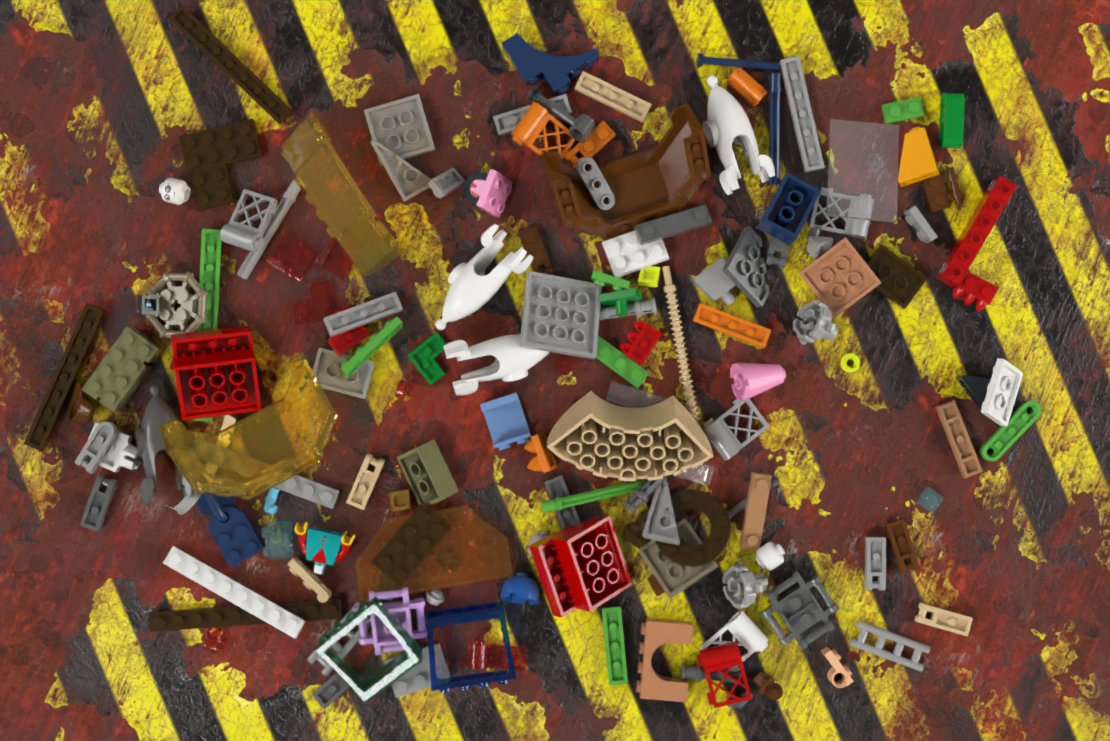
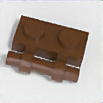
(936, 191)

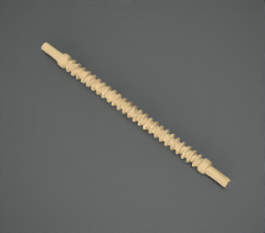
(669, 288)

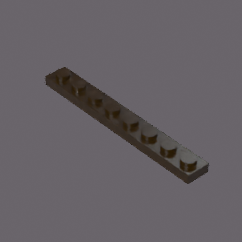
(231, 64)
(65, 377)

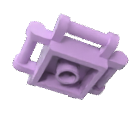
(382, 638)

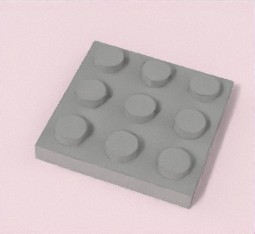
(401, 127)

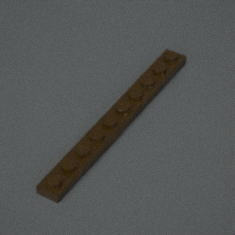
(236, 616)

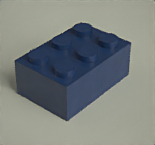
(788, 209)

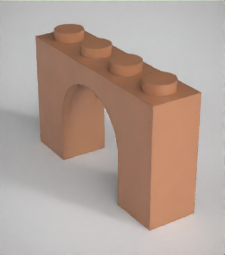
(655, 634)

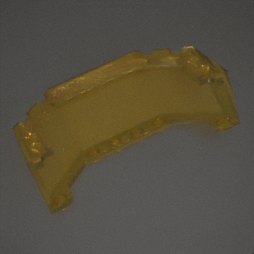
(338, 198)
(261, 447)

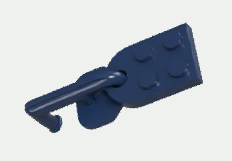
(234, 537)

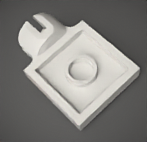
(119, 453)

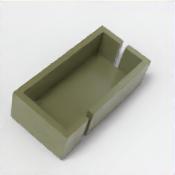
(123, 369)

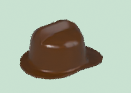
(81, 407)

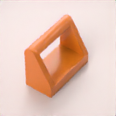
(746, 86)

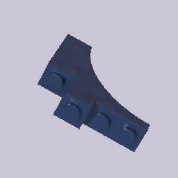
(555, 70)

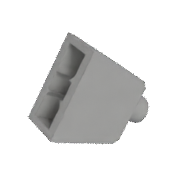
(715, 283)

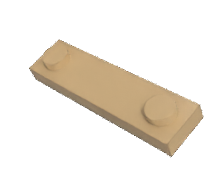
(612, 96)

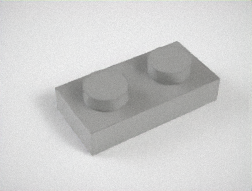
(916, 219)

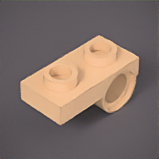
(833, 658)

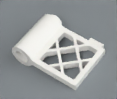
(746, 633)

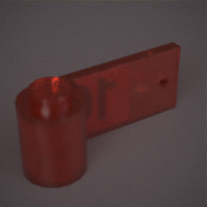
(494, 656)

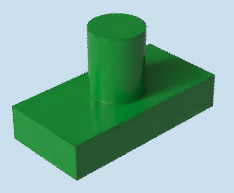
(620, 299)

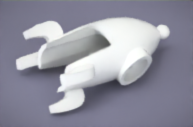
(728, 125)
(470, 285)
(510, 361)

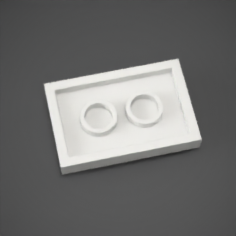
(628, 256)
(1002, 392)

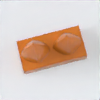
(544, 460)

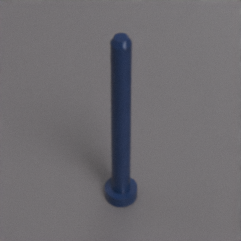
(736, 63)

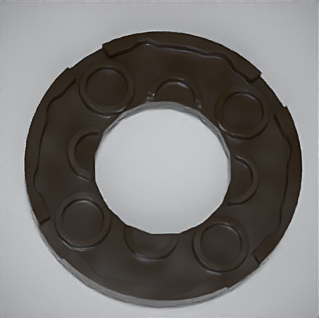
(719, 535)

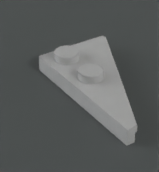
(404, 176)
(661, 519)

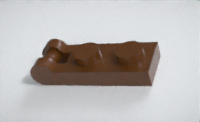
(533, 245)
(902, 545)

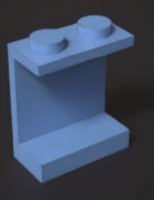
(506, 421)

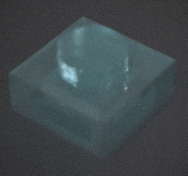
(929, 500)

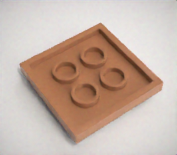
(840, 277)

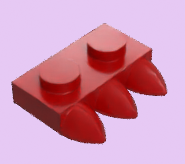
(975, 288)
(641, 343)

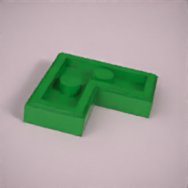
(424, 358)

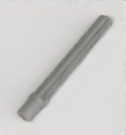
(274, 222)

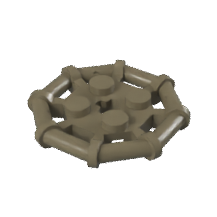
(188, 304)

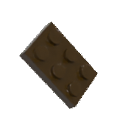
(898, 279)

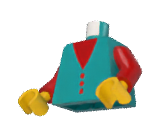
(323, 545)

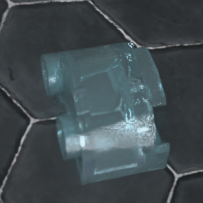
(278, 540)

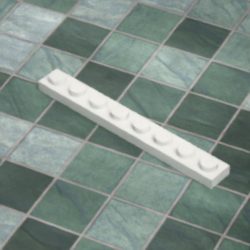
(234, 592)

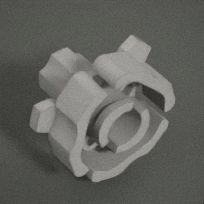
(816, 323)
(742, 585)

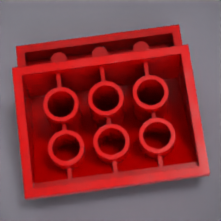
(215, 372)
(581, 566)

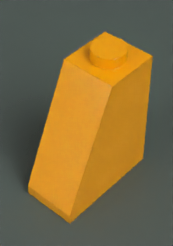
(916, 158)

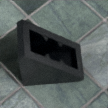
(975, 388)

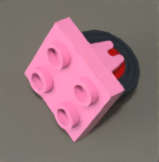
(488, 191)

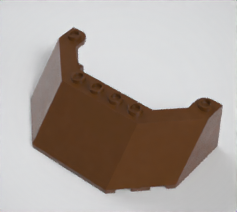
(643, 184)

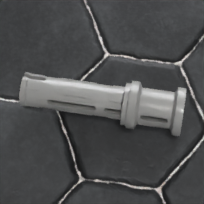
(636, 308)

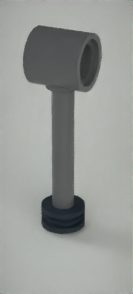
(580, 127)

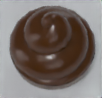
(267, 379)

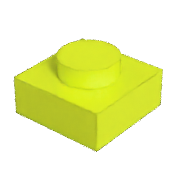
(649, 276)

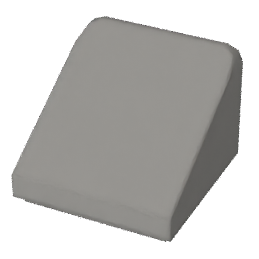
(818, 245)

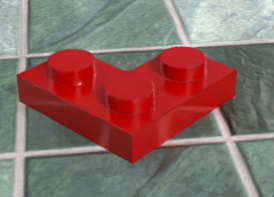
(345, 341)

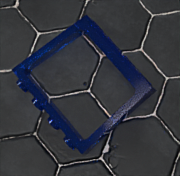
(465, 615)

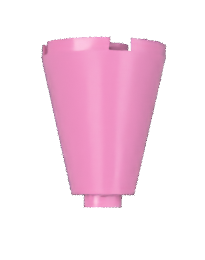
(755, 378)

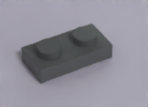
(330, 690)

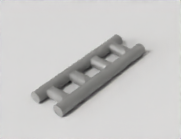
(878, 648)
(342, 650)

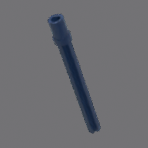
(774, 124)

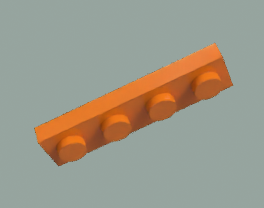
(731, 325)

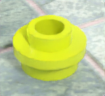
(856, 362)

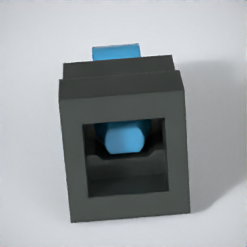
(148, 304)

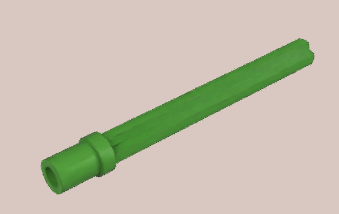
(590, 496)

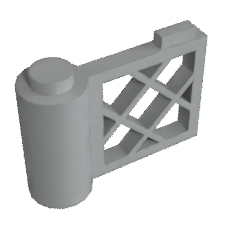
(854, 227)
(247, 236)
(723, 438)

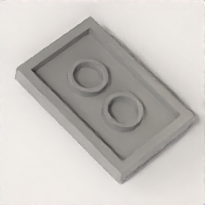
(329, 375)
(419, 676)

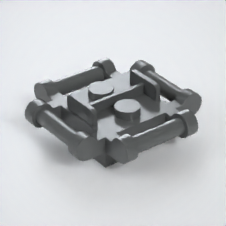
(799, 609)

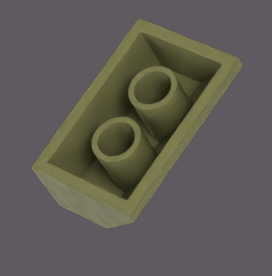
(427, 474)

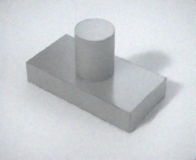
(446, 183)

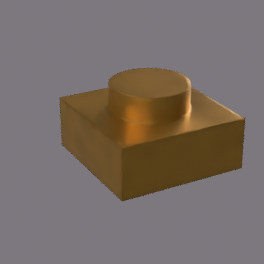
(400, 500)

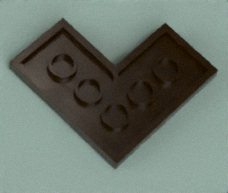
(209, 154)

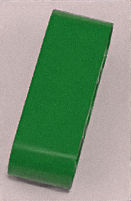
(951, 120)

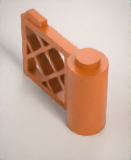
(533, 123)

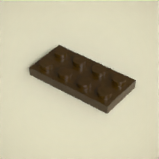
(411, 544)

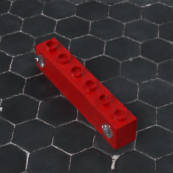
(976, 231)

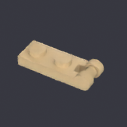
(365, 482)
(311, 581)
(944, 619)

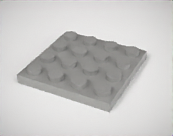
(560, 315)

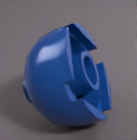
(520, 589)

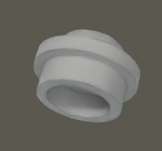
(435, 597)

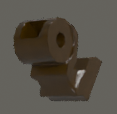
(629, 532)

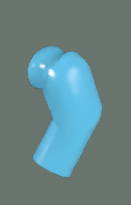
(269, 506)

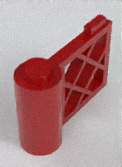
(720, 658)

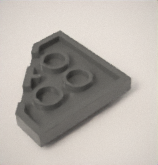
(748, 267)

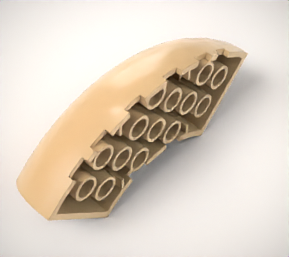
(629, 440)

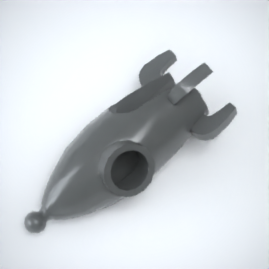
(151, 443)

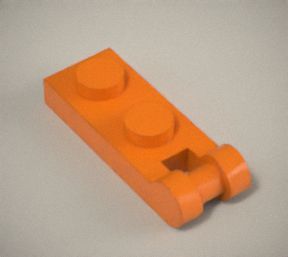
(593, 143)

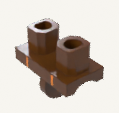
(768, 686)

